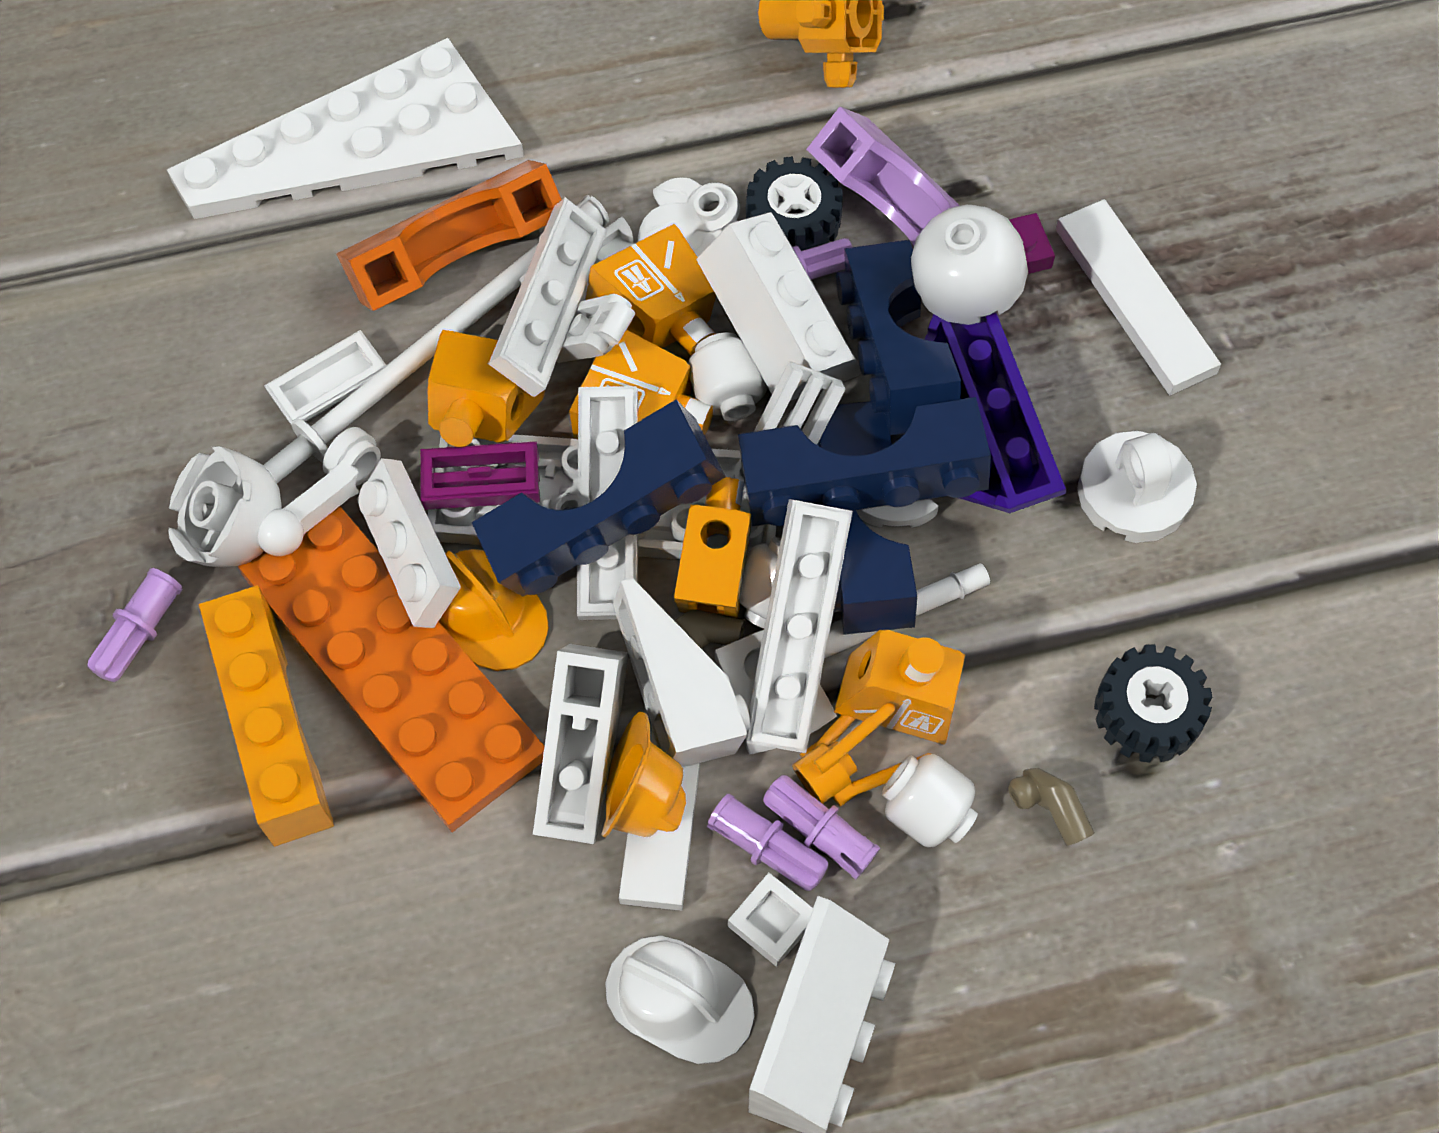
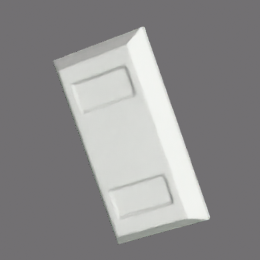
(325, 378)

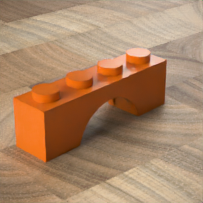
(418, 247)

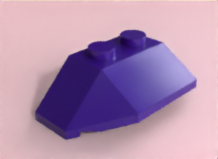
(1021, 459)

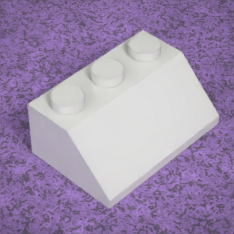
(774, 302)
(821, 1022)

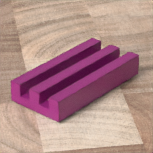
(478, 484)

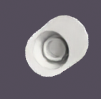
(680, 999)

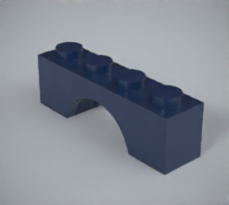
(902, 366)
(935, 458)
(661, 467)
(876, 573)

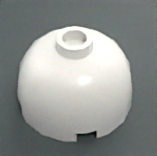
(969, 264)
(221, 508)

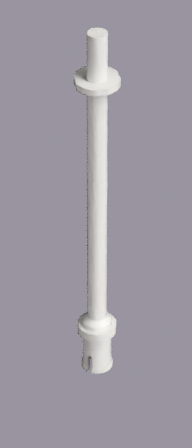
(313, 439)

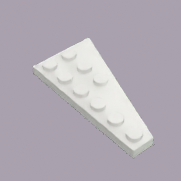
(359, 136)

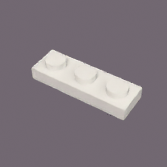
(408, 543)

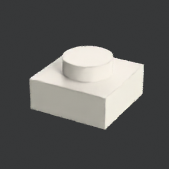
(771, 919)

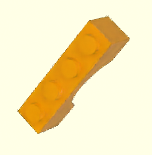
(263, 717)

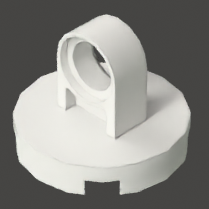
(1137, 486)

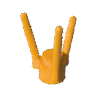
(828, 766)

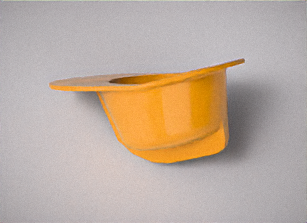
(489, 619)
(643, 785)

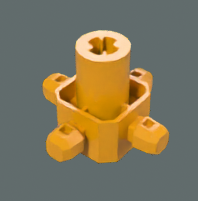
(829, 28)

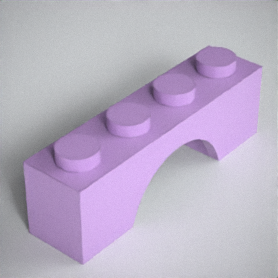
(879, 171)

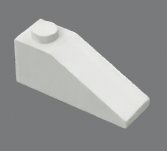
(681, 686)
(579, 741)

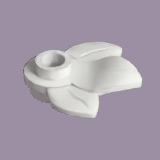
(683, 204)

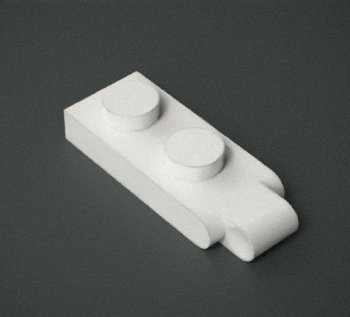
(596, 327)

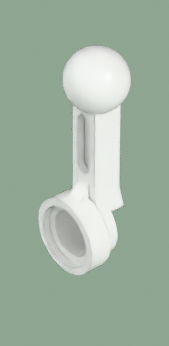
(346, 465)

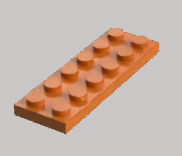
(401, 680)

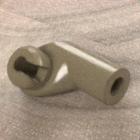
(711, 627)
(1056, 796)

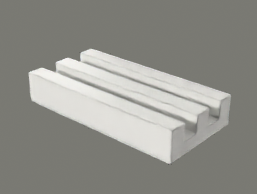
(822, 411)

